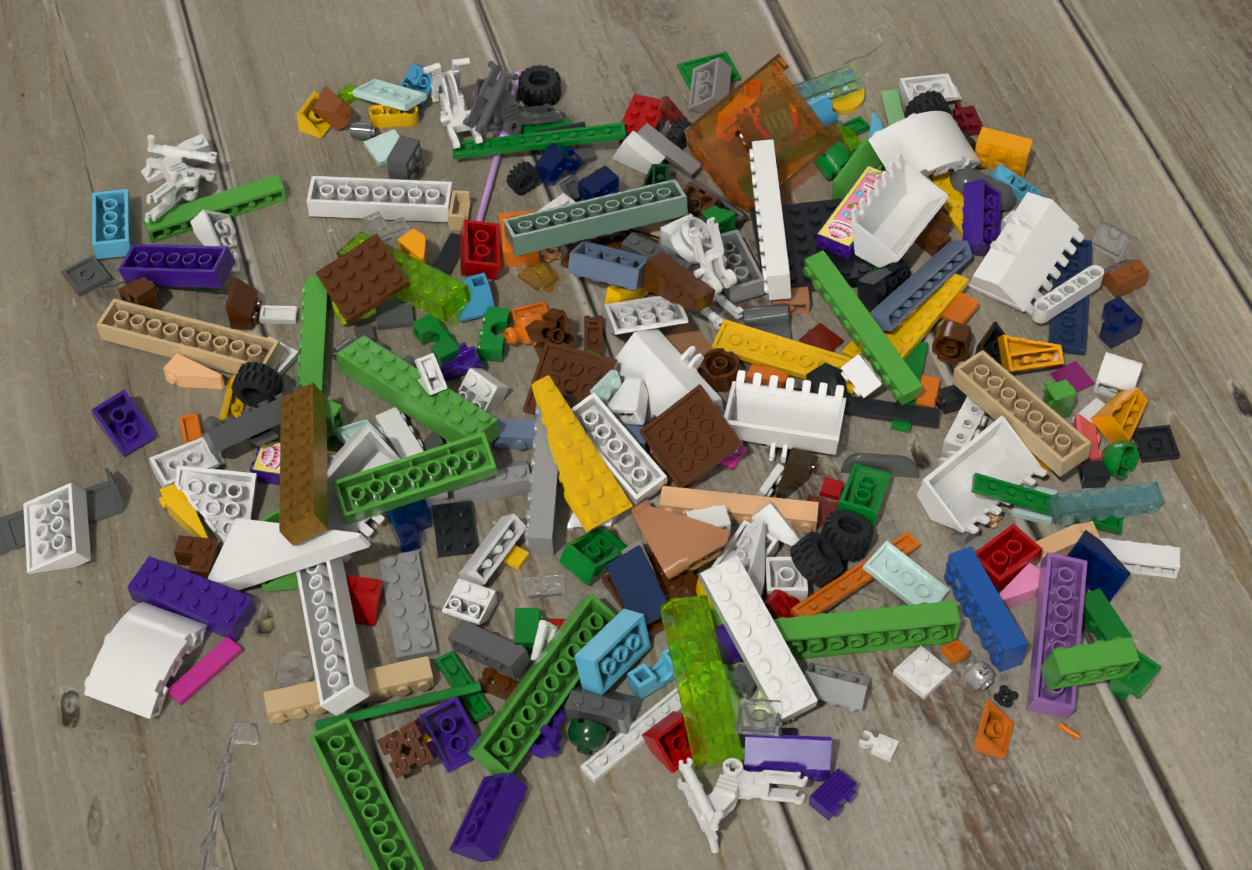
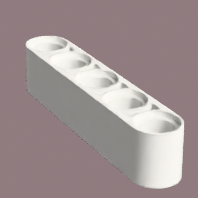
(1067, 294)

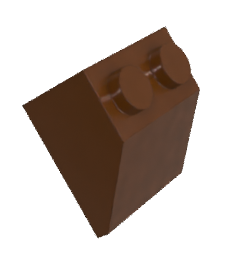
(242, 305)

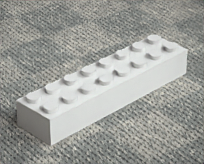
(391, 197)
(757, 637)

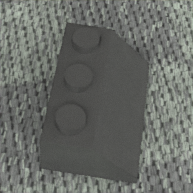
(611, 709)

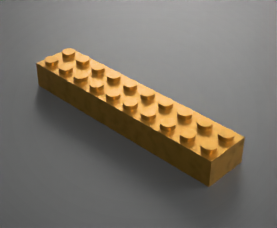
(303, 465)

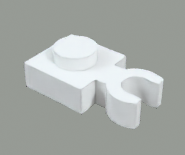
(882, 746)

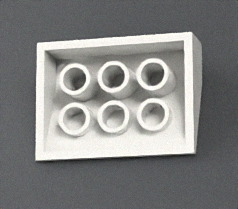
(643, 314)
(57, 530)

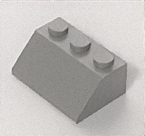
(709, 85)
(837, 686)

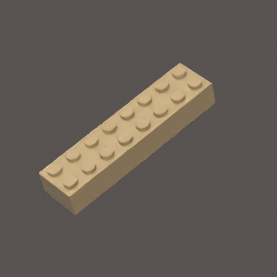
(1033, 420)

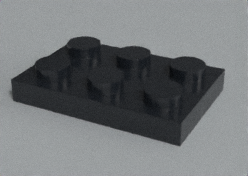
(454, 529)

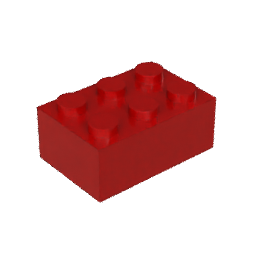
(640, 112)
(480, 249)
(1008, 555)

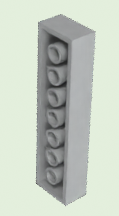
(543, 495)

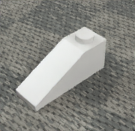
(776, 524)

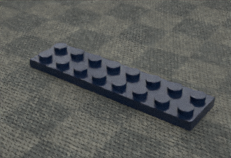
(1070, 325)

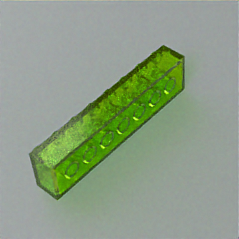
(429, 287)
(701, 681)

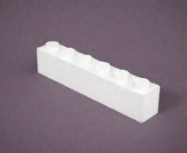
(403, 441)

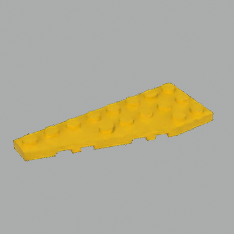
(921, 320)
(586, 478)

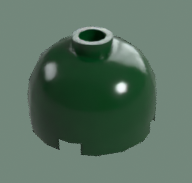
(587, 736)

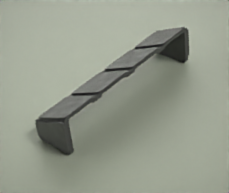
(102, 502)

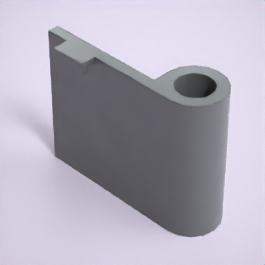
(769, 318)

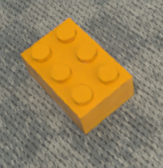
(1004, 148)

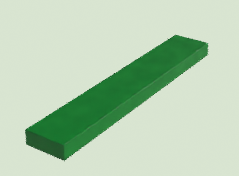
(916, 364)

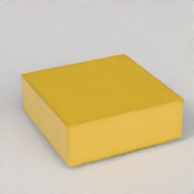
(516, 557)

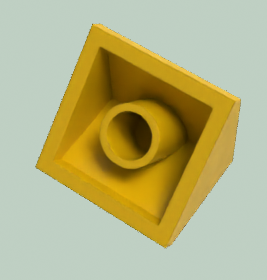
(309, 121)

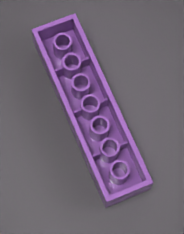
(1056, 625)

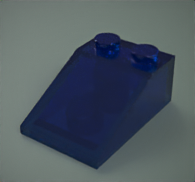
(1103, 566)

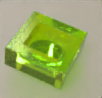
(346, 93)

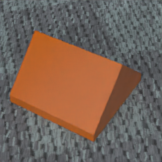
(994, 731)

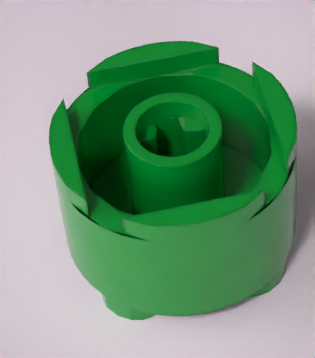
(833, 160)

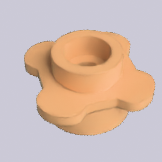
(551, 254)
(995, 518)

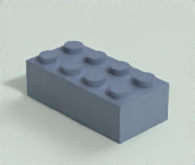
(607, 265)

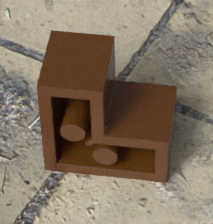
(935, 234)
(141, 293)
(197, 553)

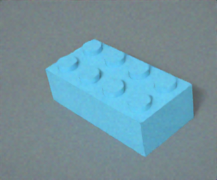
(111, 223)
(612, 651)

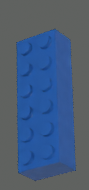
(985, 609)

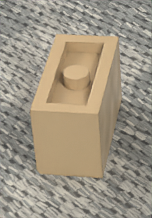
(459, 209)

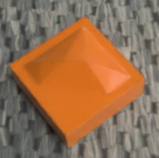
(955, 651)

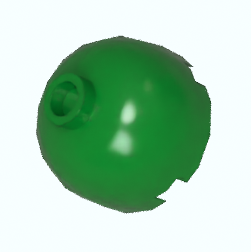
(1120, 458)

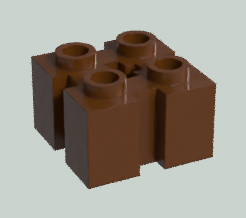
(699, 198)
(551, 329)
(420, 751)

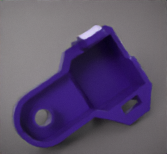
(464, 360)
(549, 738)

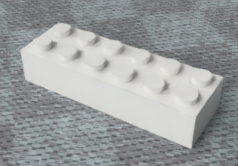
(621, 452)

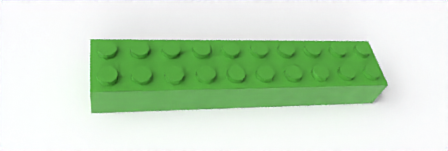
(399, 385)
(870, 629)
(540, 690)
(363, 798)

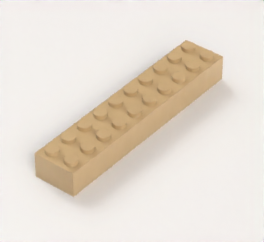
(194, 339)

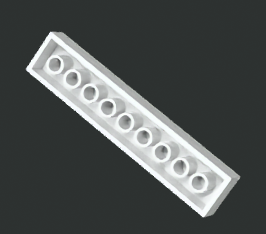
(770, 219)
(332, 636)

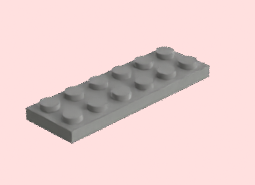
(407, 606)

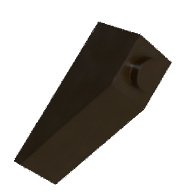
(796, 473)

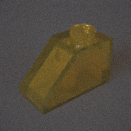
(539, 276)

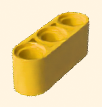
(389, 117)

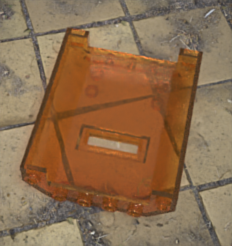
(760, 109)

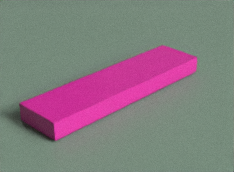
(204, 671)

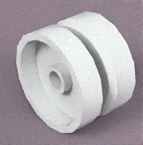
(681, 240)

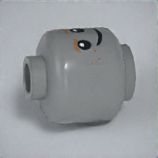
(979, 675)

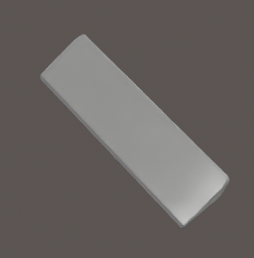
(671, 152)

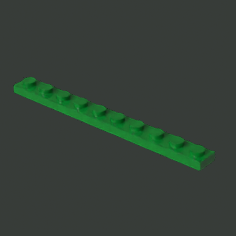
(540, 140)

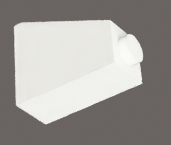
(638, 153)
(630, 402)

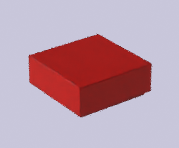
(831, 488)

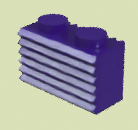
(833, 794)

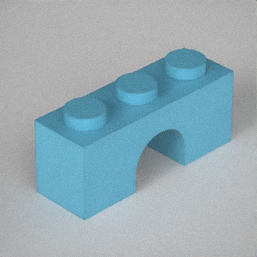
(646, 680)

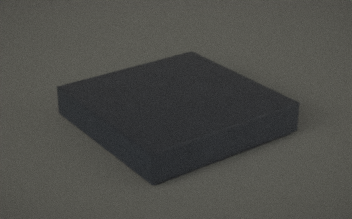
(1155, 444)

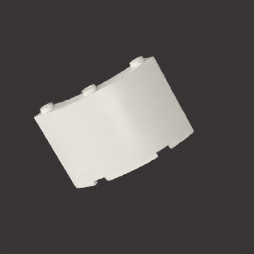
(927, 142)
(141, 658)

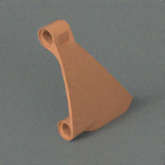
(678, 539)

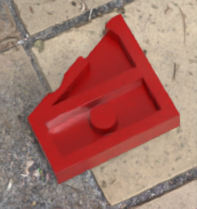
(780, 604)

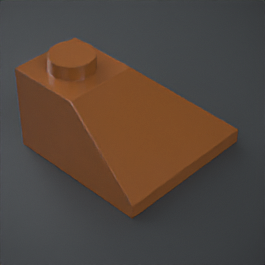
(333, 109)

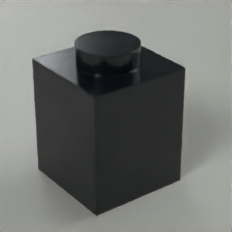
(950, 399)
(1093, 474)

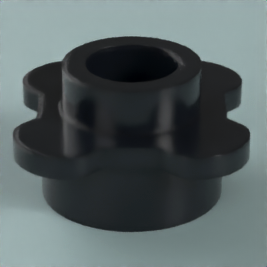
(1005, 701)

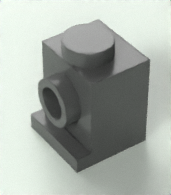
(742, 680)

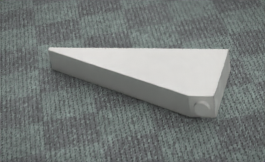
(260, 553)

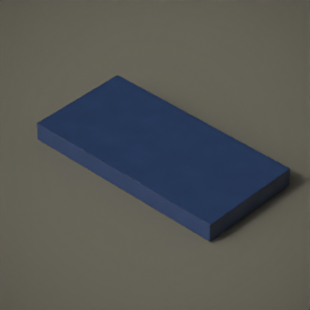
(637, 584)

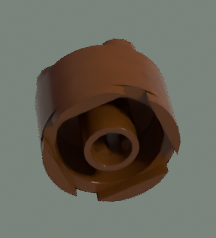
(952, 342)
(720, 369)

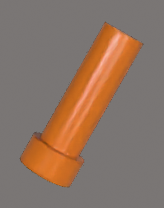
(1070, 731)

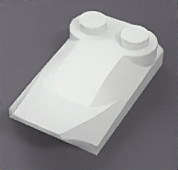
(940, 83)
(190, 454)

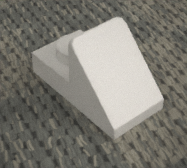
(430, 373)

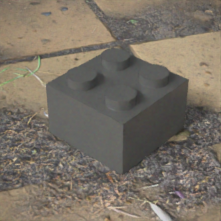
(405, 159)

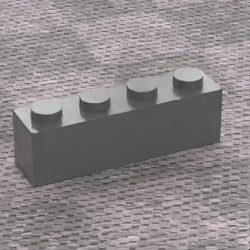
(489, 649)

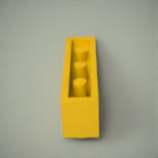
(181, 510)

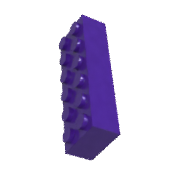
(178, 265)
(193, 597)

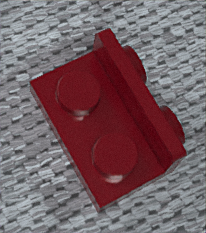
(967, 119)

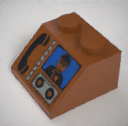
(1125, 277)

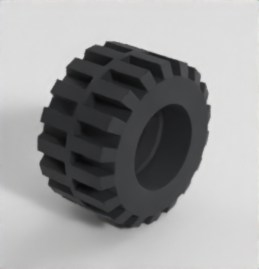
(539, 86)
(927, 102)
(256, 383)
(848, 533)
(816, 559)

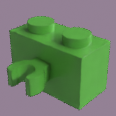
(1059, 397)

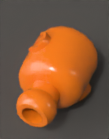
(519, 333)

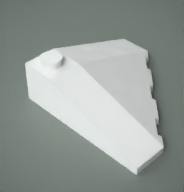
(218, 495)

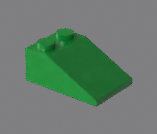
(865, 492)
(590, 554)

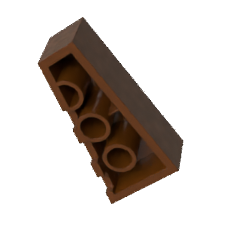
(675, 283)

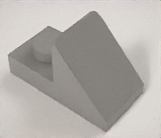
(967, 540)

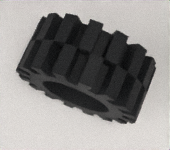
(676, 132)
(523, 178)

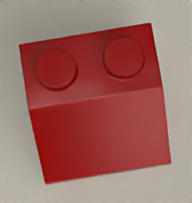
(366, 598)
(669, 741)

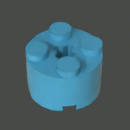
(822, 108)

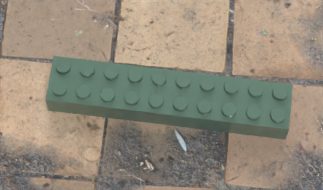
(595, 217)

